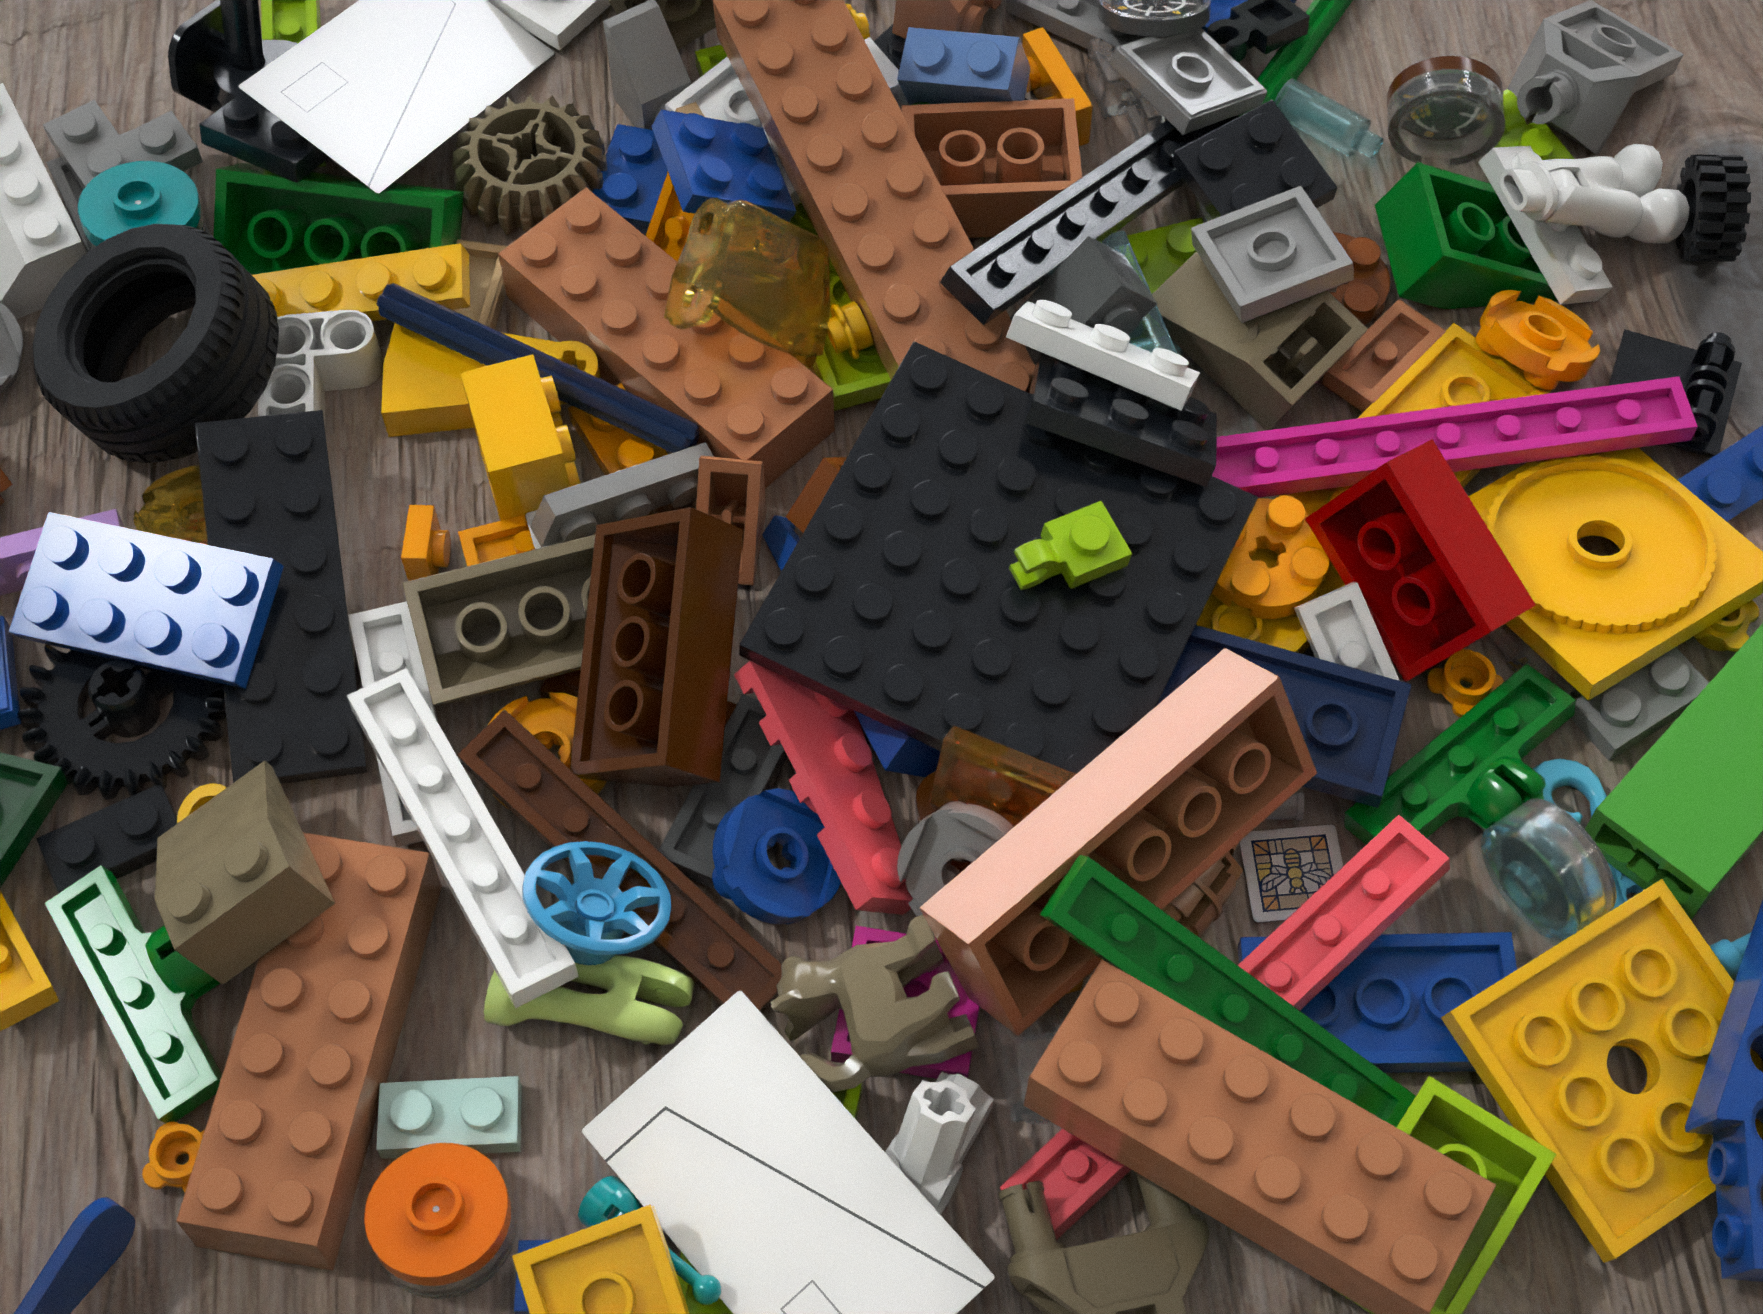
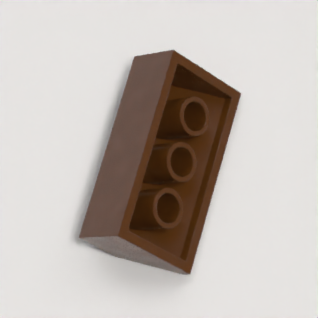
(657, 650)

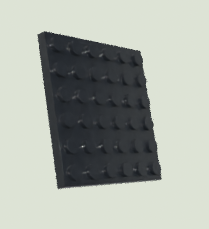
(909, 589)

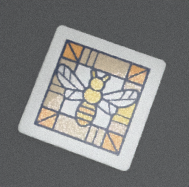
(1288, 867)

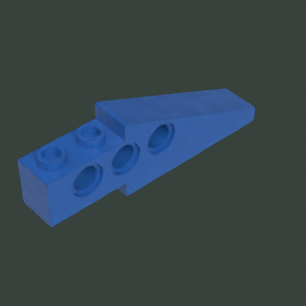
(1727, 1109)

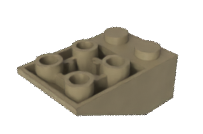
(1258, 362)

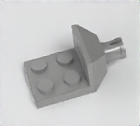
(1586, 70)

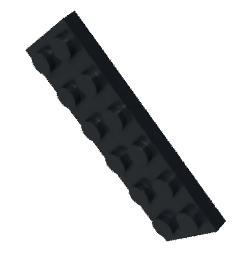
(274, 499)

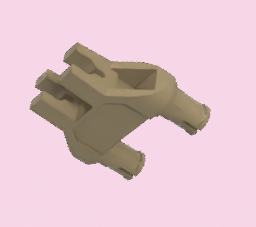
(1110, 1276)

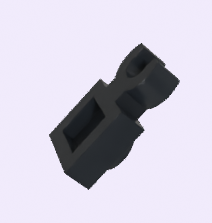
(1259, 25)

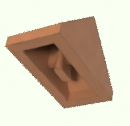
(737, 495)

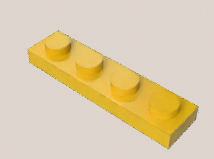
(356, 284)

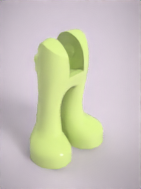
(610, 1012)

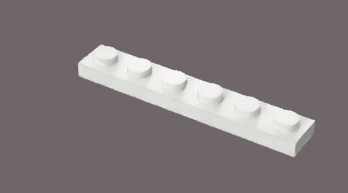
(460, 836)

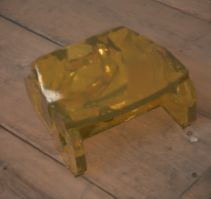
(755, 277)

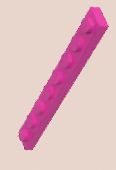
(1465, 434)

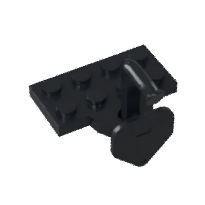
(207, 65)

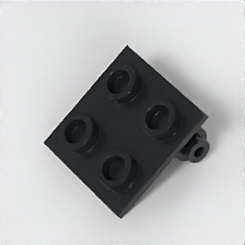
(1706, 375)

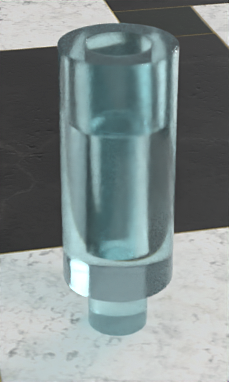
(1327, 120)

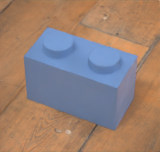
(962, 67)

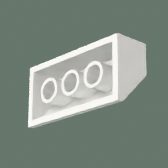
(35, 227)

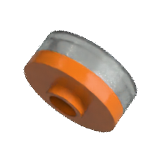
(440, 1220)

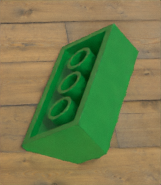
(326, 218)

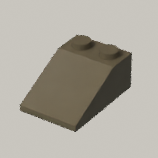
(237, 877)

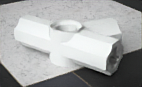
(938, 1134)

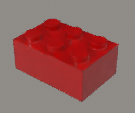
(1420, 559)

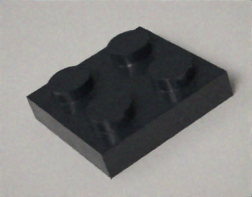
(1251, 162)

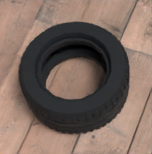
(120, 296)

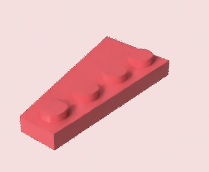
(835, 782)

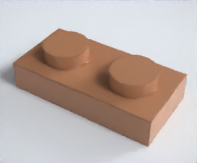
(1382, 355)

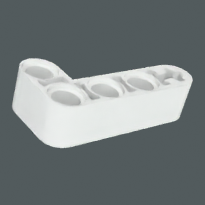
(317, 356)

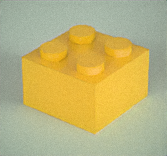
(519, 434)

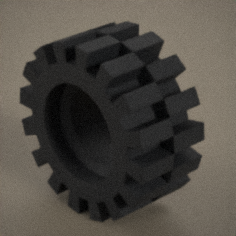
(1717, 207)

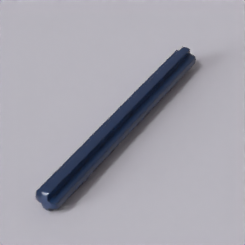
(571, 383)

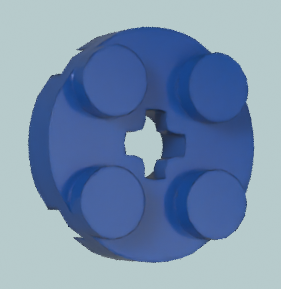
(748, 876)

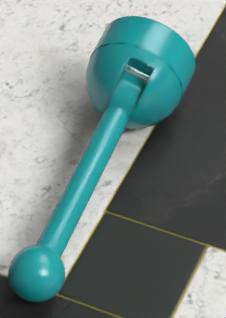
(613, 1198)

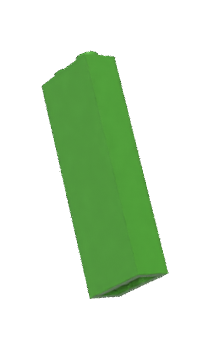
(1696, 793)

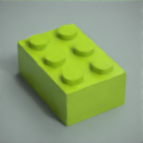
(1492, 1151)

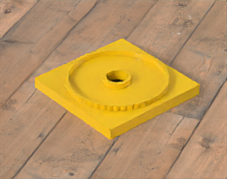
(1619, 611)
(1543, 1051)

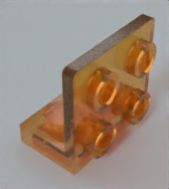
(993, 776)

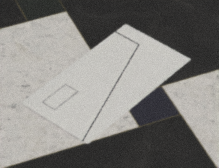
(395, 80)
(778, 1182)

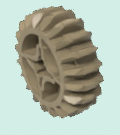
(536, 153)

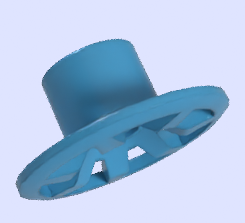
(592, 909)

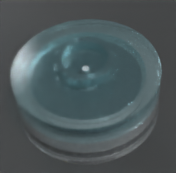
(1548, 869)

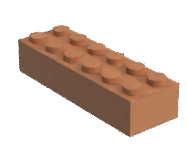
(608, 286)
(1145, 810)
(310, 1062)
(1257, 1145)

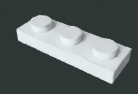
(1558, 249)
(1104, 352)

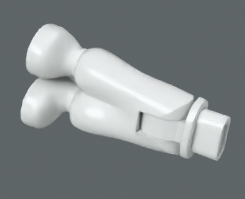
(1601, 194)

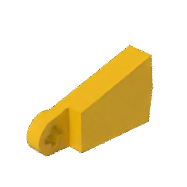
(425, 382)

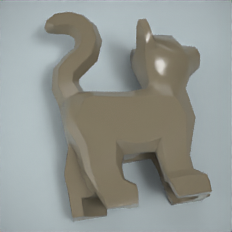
(883, 1023)

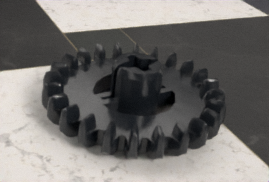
(125, 707)

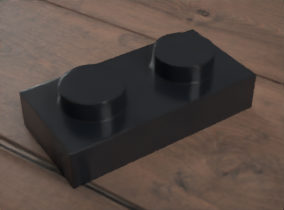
(116, 837)

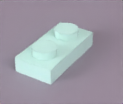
(457, 1111)

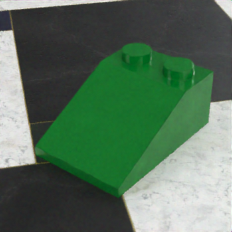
(1454, 242)

